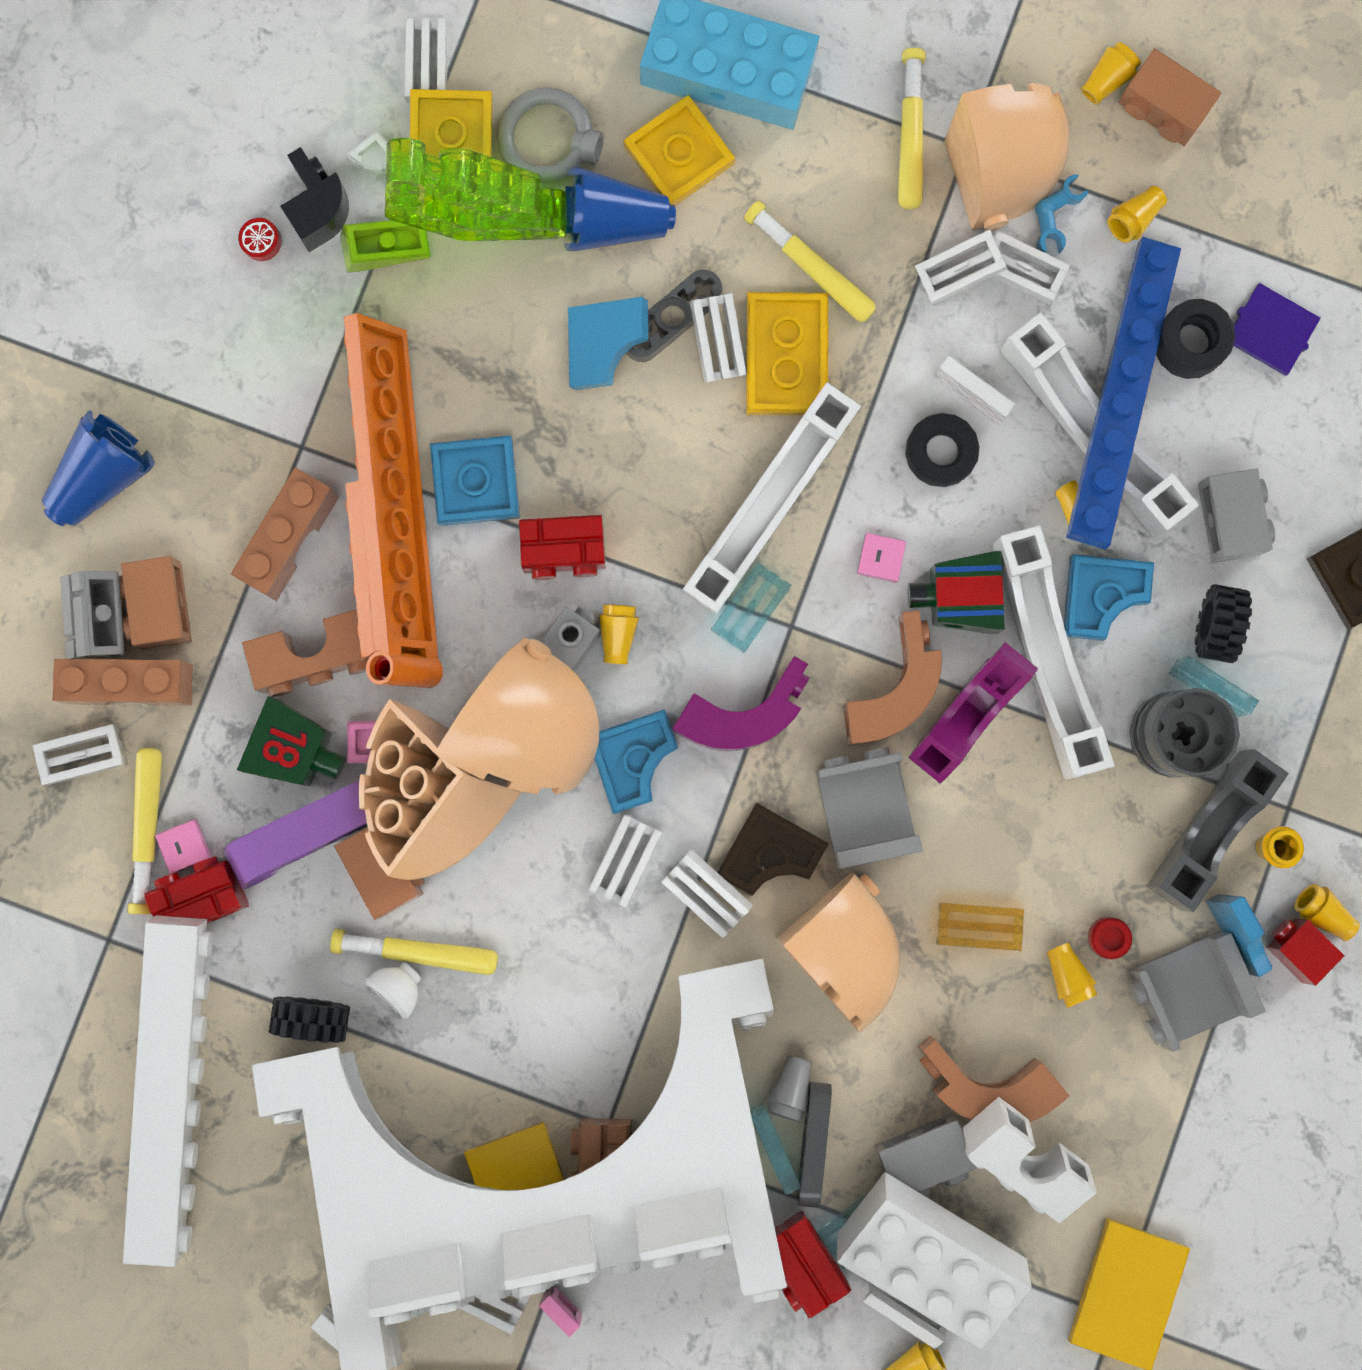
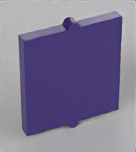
(1273, 329)

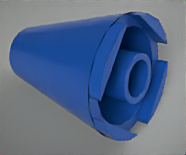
(613, 212)
(93, 470)

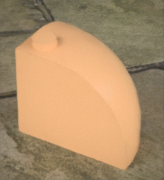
(1007, 151)
(526, 724)
(418, 804)
(848, 949)

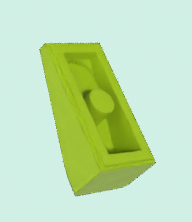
(382, 245)

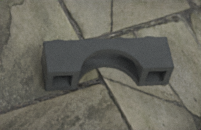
(1233, 802)

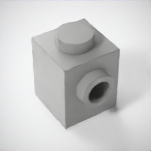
(572, 636)

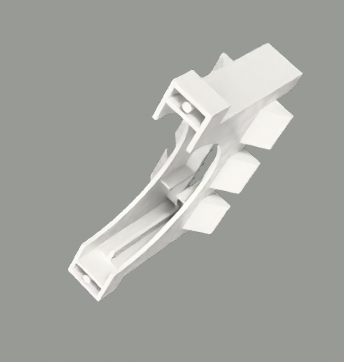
(423, 1242)

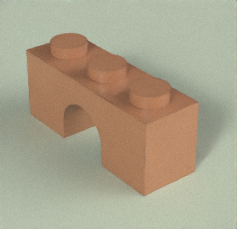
(271, 552)
(277, 666)
(122, 681)

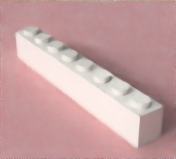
(166, 1090)

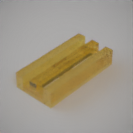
(943, 925)

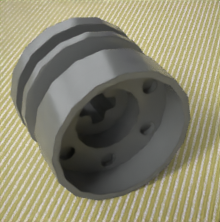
(1207, 731)

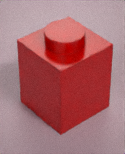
(1304, 950)

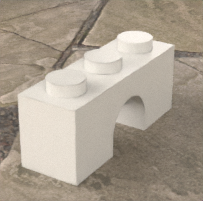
(1050, 1182)

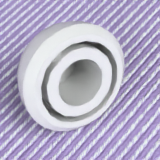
(395, 989)

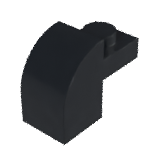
(322, 208)

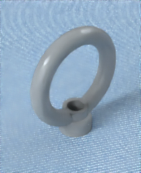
(585, 144)

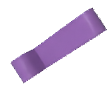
(295, 836)

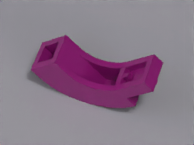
(971, 712)
(736, 731)

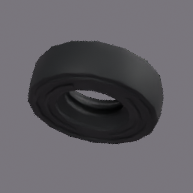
(962, 435)

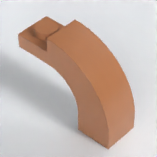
(882, 717)
(1030, 1091)

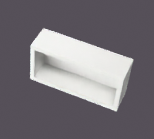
(933, 1261)

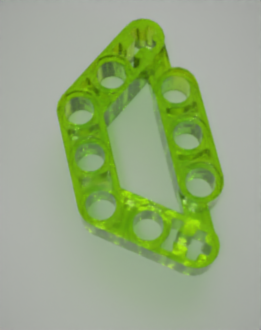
(469, 195)

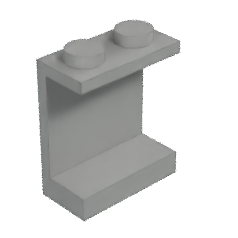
(867, 809)
(1194, 989)

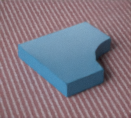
(601, 336)
(1101, 590)
(629, 757)
(1237, 918)

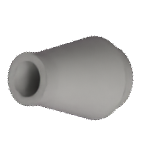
(791, 1090)

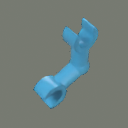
(1045, 211)

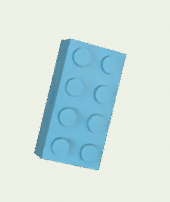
(729, 60)

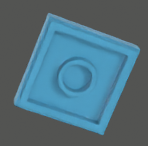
(474, 480)

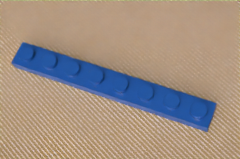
(1123, 394)

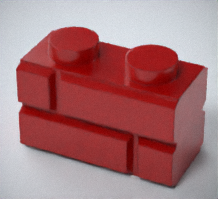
(562, 545)
(206, 894)
(808, 1267)

